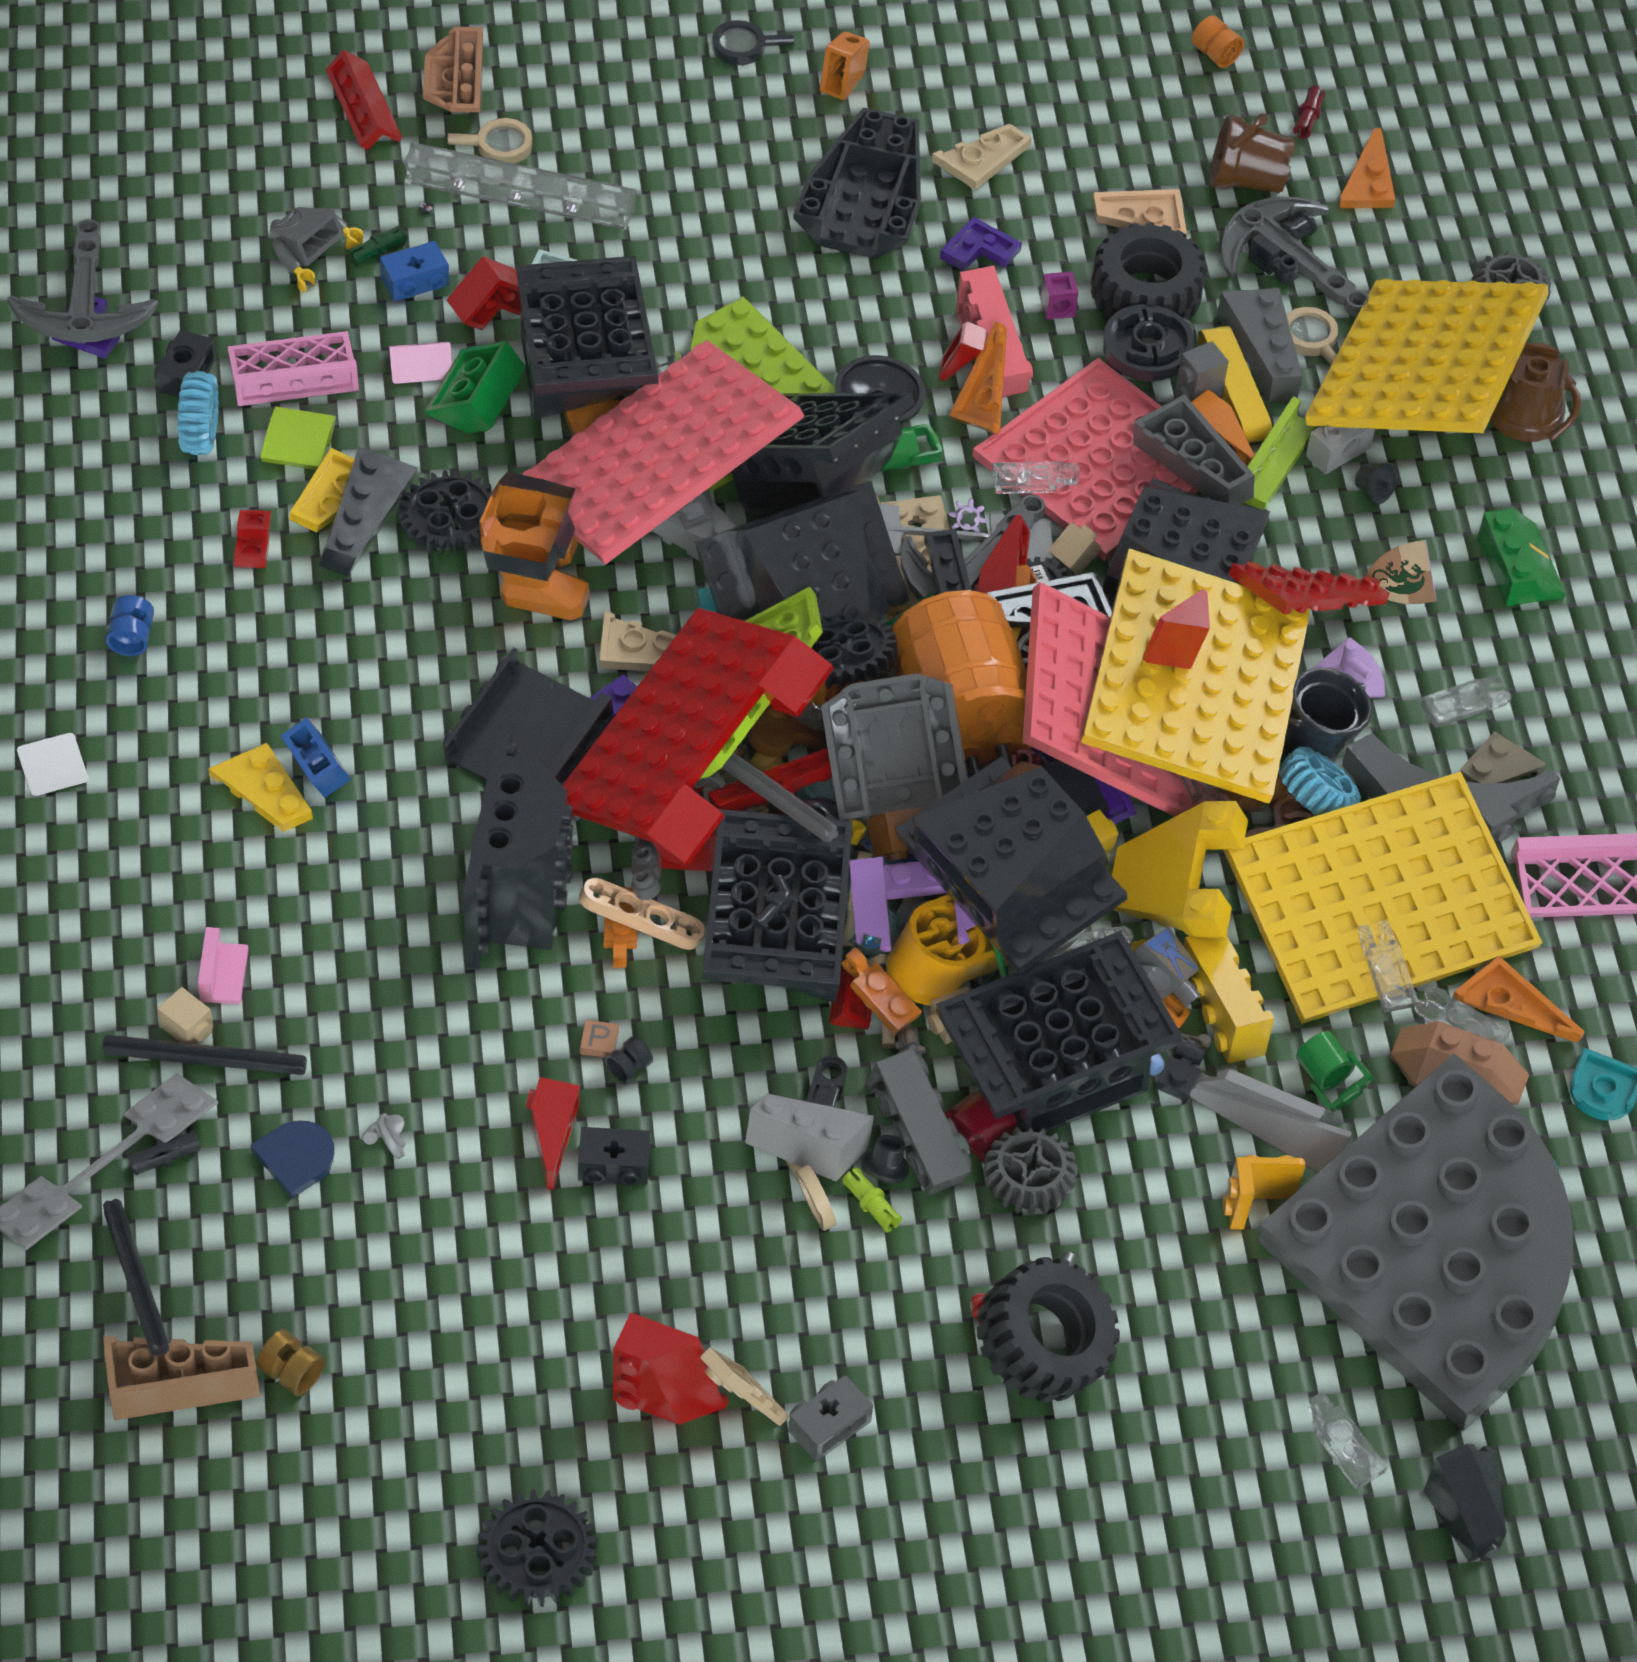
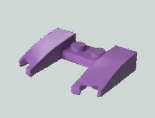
(876, 883)

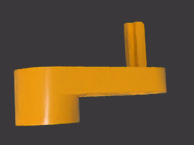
(928, 953)

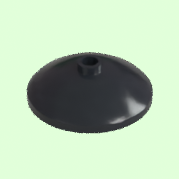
(882, 375)

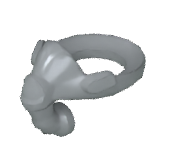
(390, 1129)

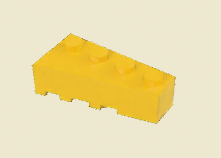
(1227, 999)

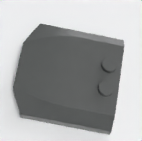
(893, 744)

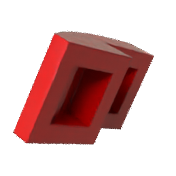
(252, 538)

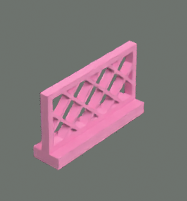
(293, 380)
(1573, 851)

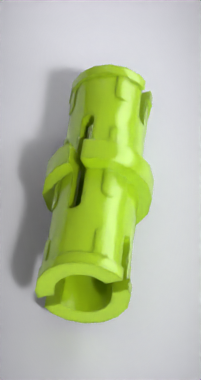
(872, 1199)

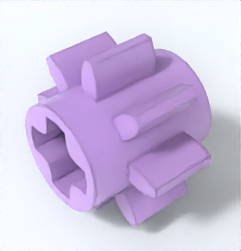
(976, 518)

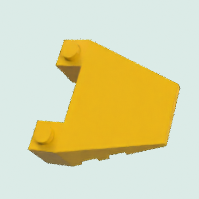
(1166, 865)

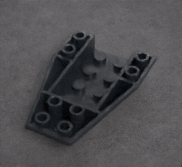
(865, 187)

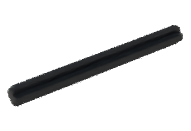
(204, 1054)
(136, 1277)

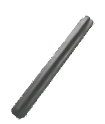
(781, 798)

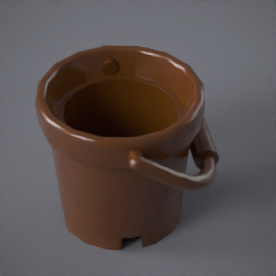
(1251, 156)
(1534, 396)

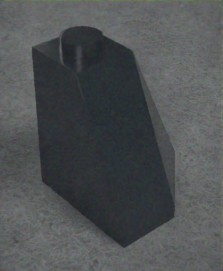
(1469, 1499)

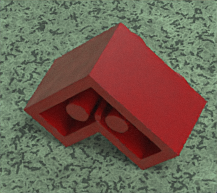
(485, 292)

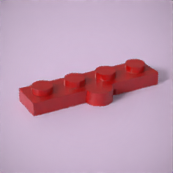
(790, 776)

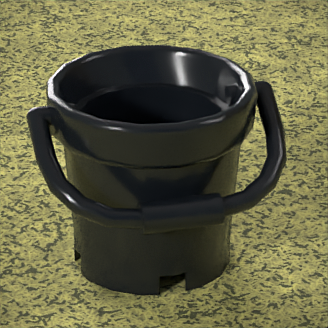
(1326, 712)

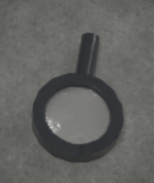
(744, 42)

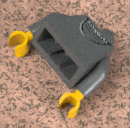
(306, 235)

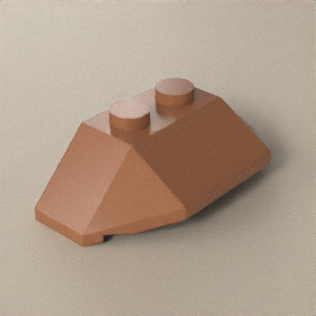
(456, 71)
(1427, 1045)

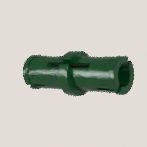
(378, 245)

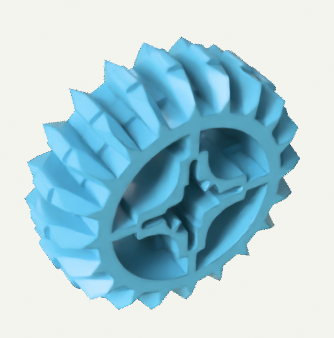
(198, 413)
(1317, 781)

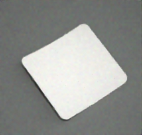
(52, 764)

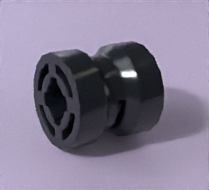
(629, 1059)

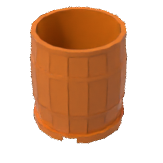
(970, 645)

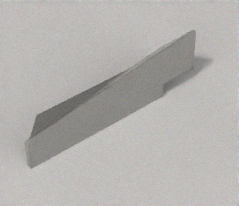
(1272, 1116)

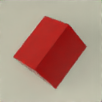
(1180, 633)

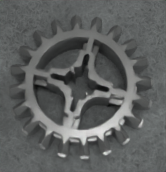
(1511, 269)
(1048, 1182)

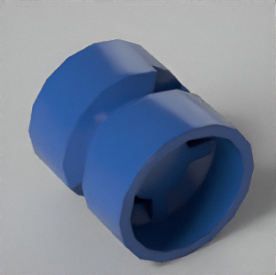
(130, 625)

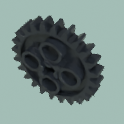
(430, 521)
(856, 648)
(515, 1569)

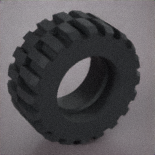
(1151, 251)
(1078, 1306)

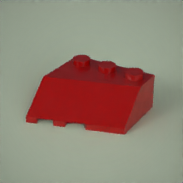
(662, 1372)

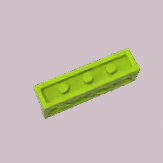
(1278, 454)

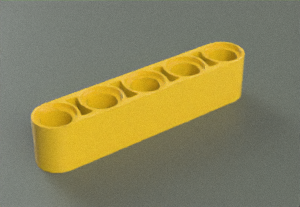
(1239, 385)

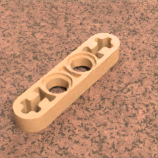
(640, 918)

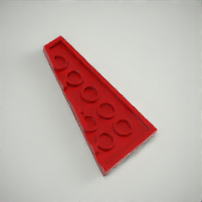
(1305, 590)

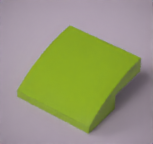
(297, 438)

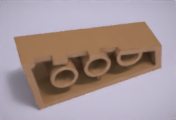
(179, 1379)

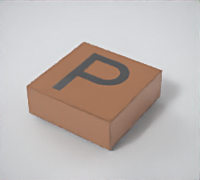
(599, 1038)

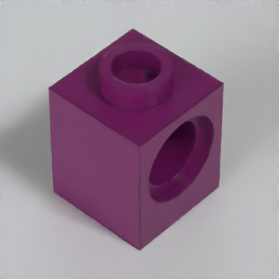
(1059, 295)

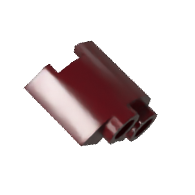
(977, 1124)

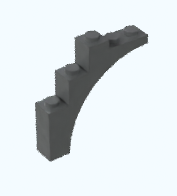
(1500, 804)

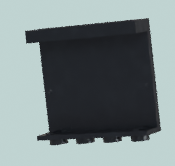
(544, 716)

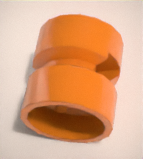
(1217, 41)

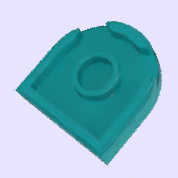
(1603, 1086)

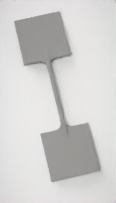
(1039, 540)
(160, 1114)

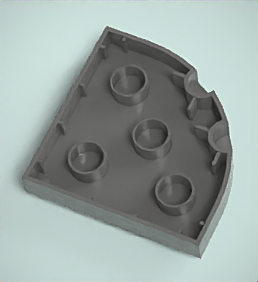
(1438, 1240)

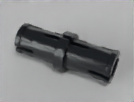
(141, 1163)

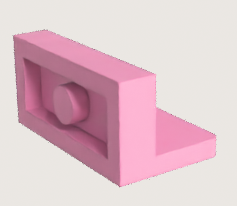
(420, 362)
(221, 969)

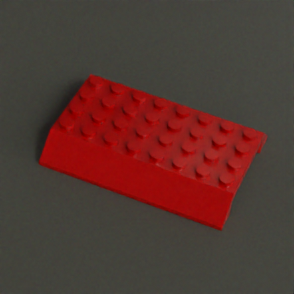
(677, 723)

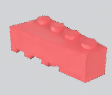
(982, 303)

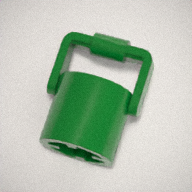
(907, 449)
(1329, 1066)

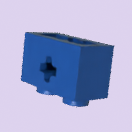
(414, 271)
(315, 757)

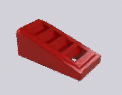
(964, 347)

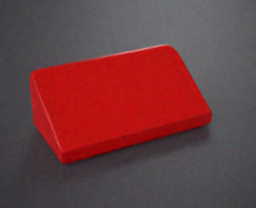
(850, 1008)

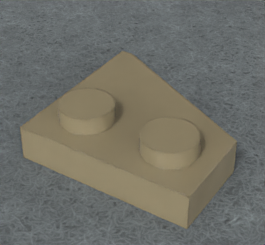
(1500, 762)

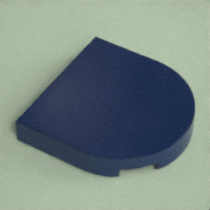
(296, 1155)

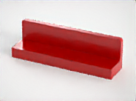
(362, 99)

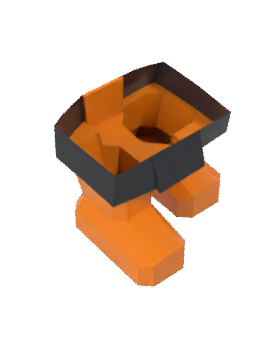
(530, 543)

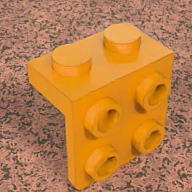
(1260, 1179)

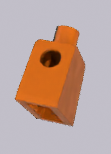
(844, 54)

